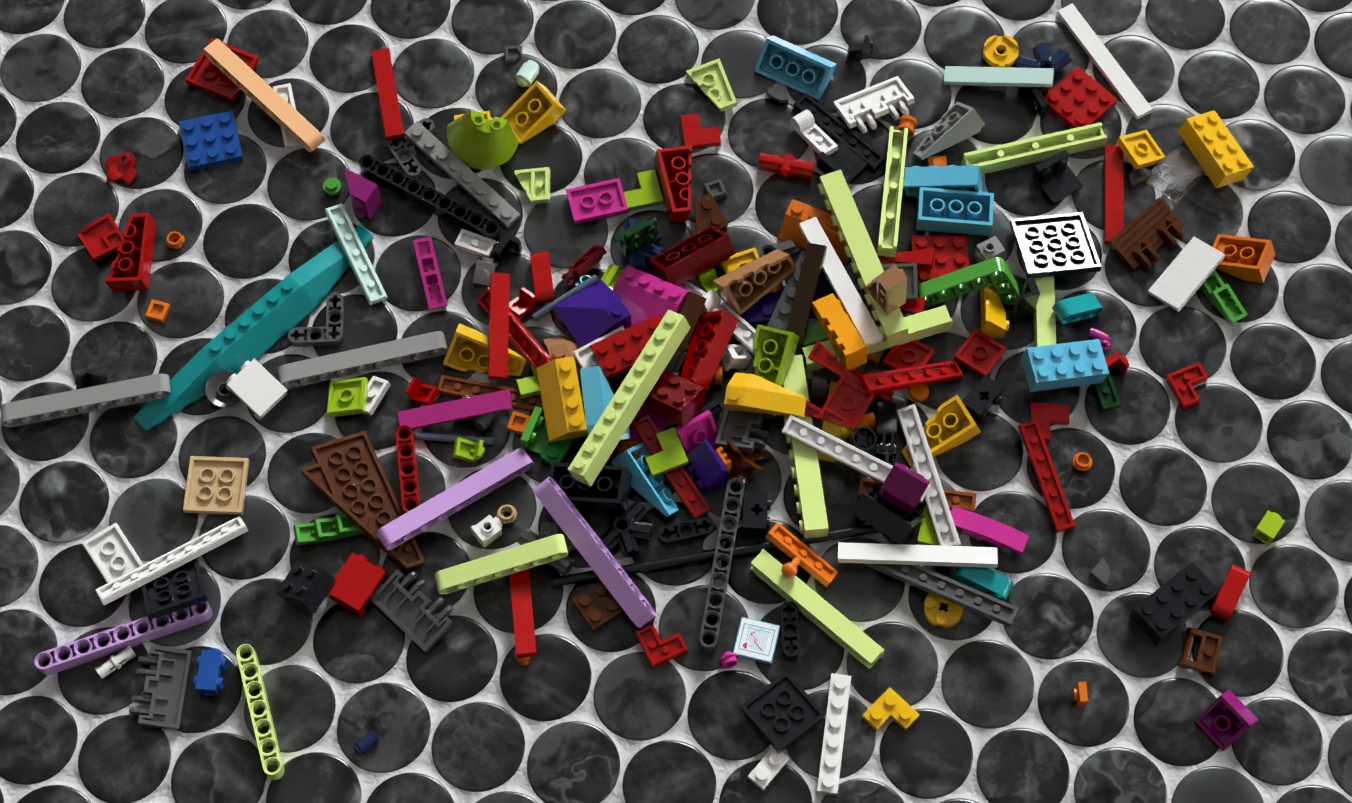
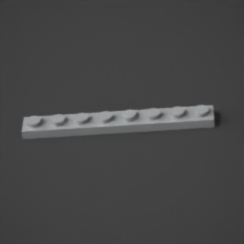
(462, 174)

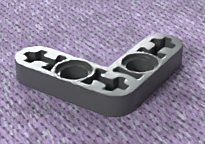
(403, 149)
(326, 331)

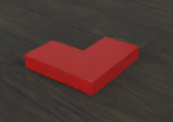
(696, 136)
(1182, 383)
(1049, 414)
(657, 650)

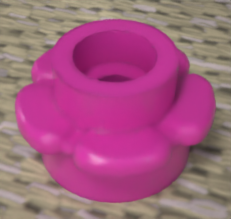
(728, 660)

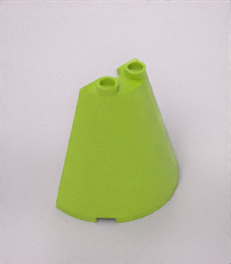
(480, 141)

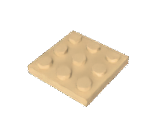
(216, 485)

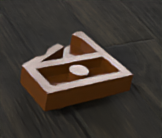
(708, 214)

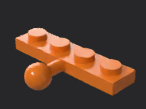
(800, 555)

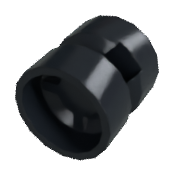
(862, 438)

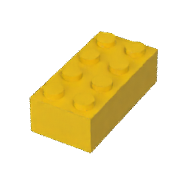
(1215, 149)

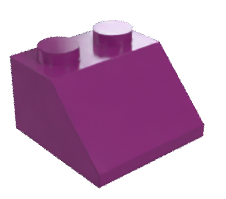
(364, 195)
(1226, 720)

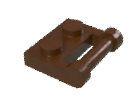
(1207, 652)

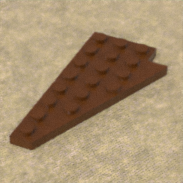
(356, 484)

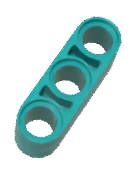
(1077, 308)
(985, 580)

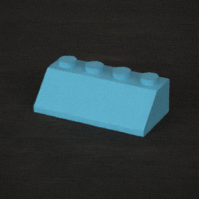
(795, 67)

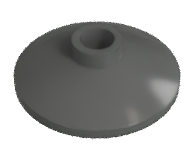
(213, 389)

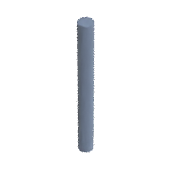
(547, 309)
(451, 438)

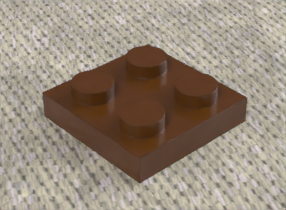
(597, 605)

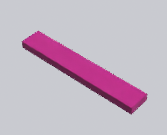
(456, 410)

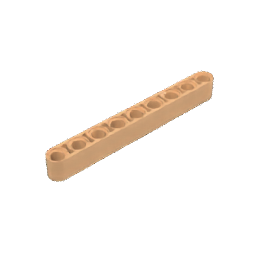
(263, 95)

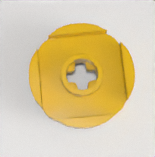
(996, 43)
(938, 617)

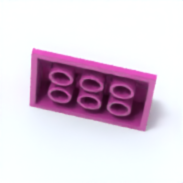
(647, 295)

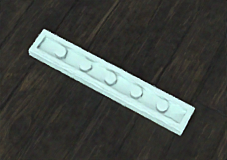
(999, 76)
(355, 254)

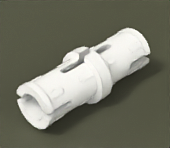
(115, 662)

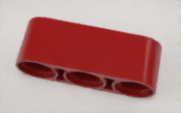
(542, 277)
(1230, 592)

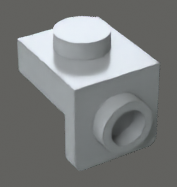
(483, 270)

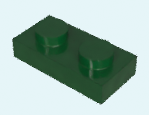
(1107, 394)

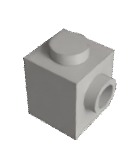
(989, 249)

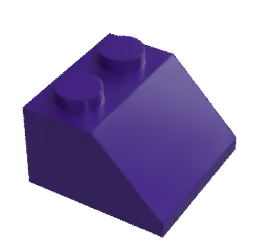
(706, 468)

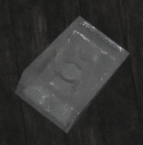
(1176, 173)

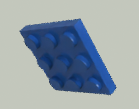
(211, 140)

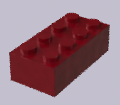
(692, 256)
(675, 398)

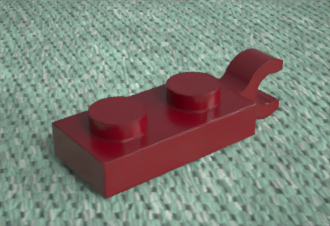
(584, 264)

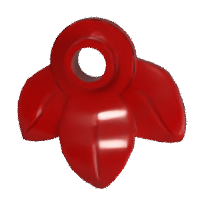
(119, 170)

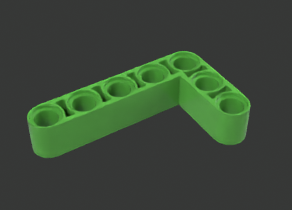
(970, 279)

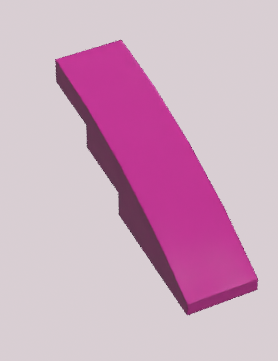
(430, 273)
(992, 531)

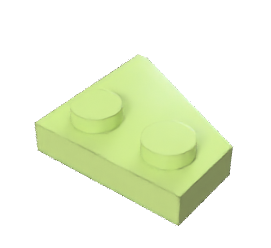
(535, 184)

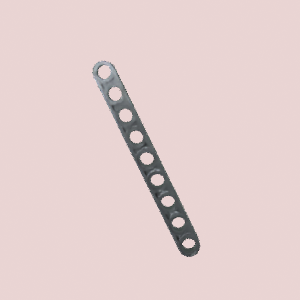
(721, 573)

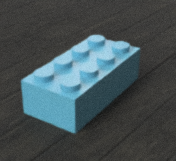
(955, 211)
(1064, 365)

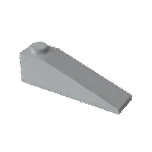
(957, 125)

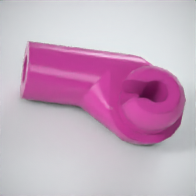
(1104, 339)

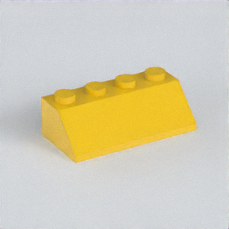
(561, 399)

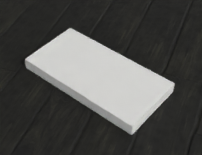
(1186, 274)

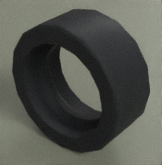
(819, 388)

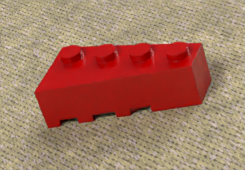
(675, 179)
(134, 257)
(708, 346)

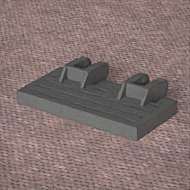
(743, 430)
(409, 609)
(165, 685)

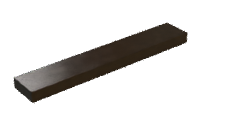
(806, 292)

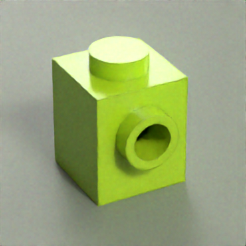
(1268, 527)

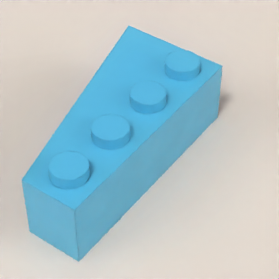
(943, 177)

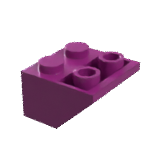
(903, 488)

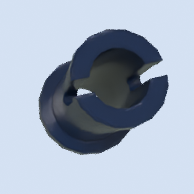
(365, 743)

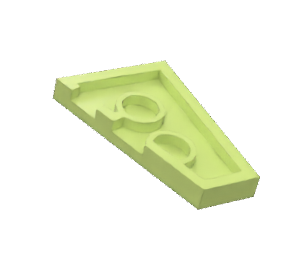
(714, 84)

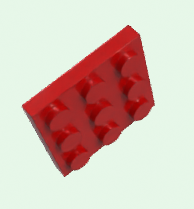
(210, 79)
(1079, 99)
(950, 255)

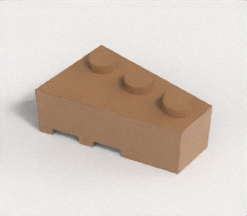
(889, 289)

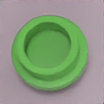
(332, 186)

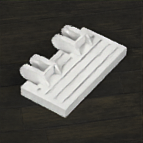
(875, 100)

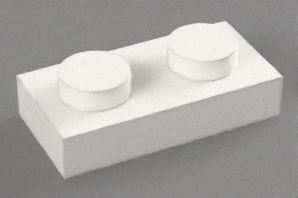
(474, 243)
(375, 392)
(768, 768)

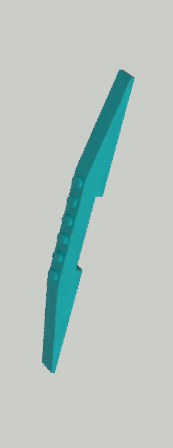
(254, 330)

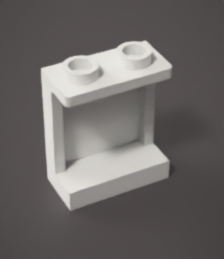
(256, 388)

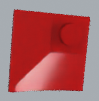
(101, 237)

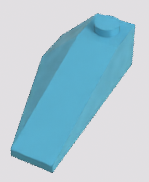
(596, 396)
(649, 487)

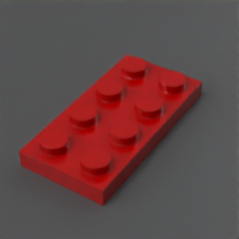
(622, 349)

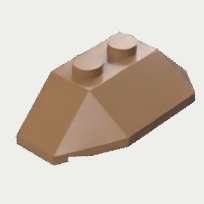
(562, 347)

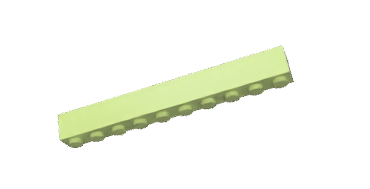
(859, 249)
(629, 398)
(806, 465)

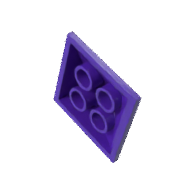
(592, 313)

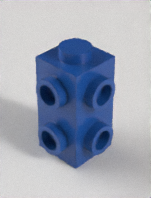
(210, 672)

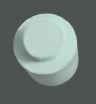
(527, 73)

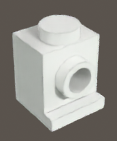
(735, 357)
(485, 536)

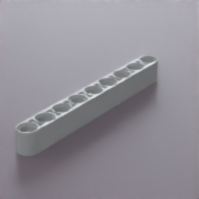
(362, 359)
(85, 400)

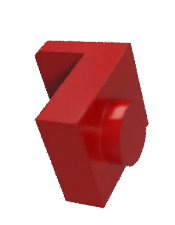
(523, 303)
(1118, 361)
(422, 393)

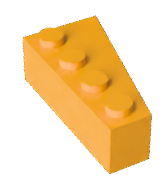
(840, 331)

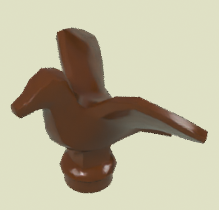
(744, 460)

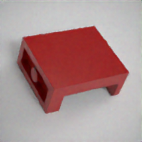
(356, 583)

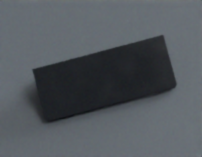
(1025, 303)

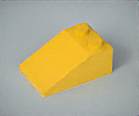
(533, 112)

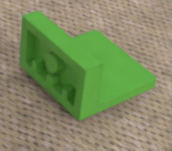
(535, 434)

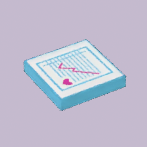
(756, 640)

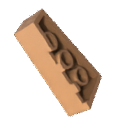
(754, 280)

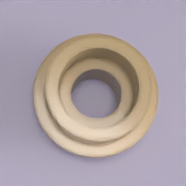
(507, 509)

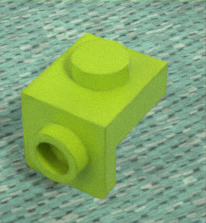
(706, 280)
(468, 450)

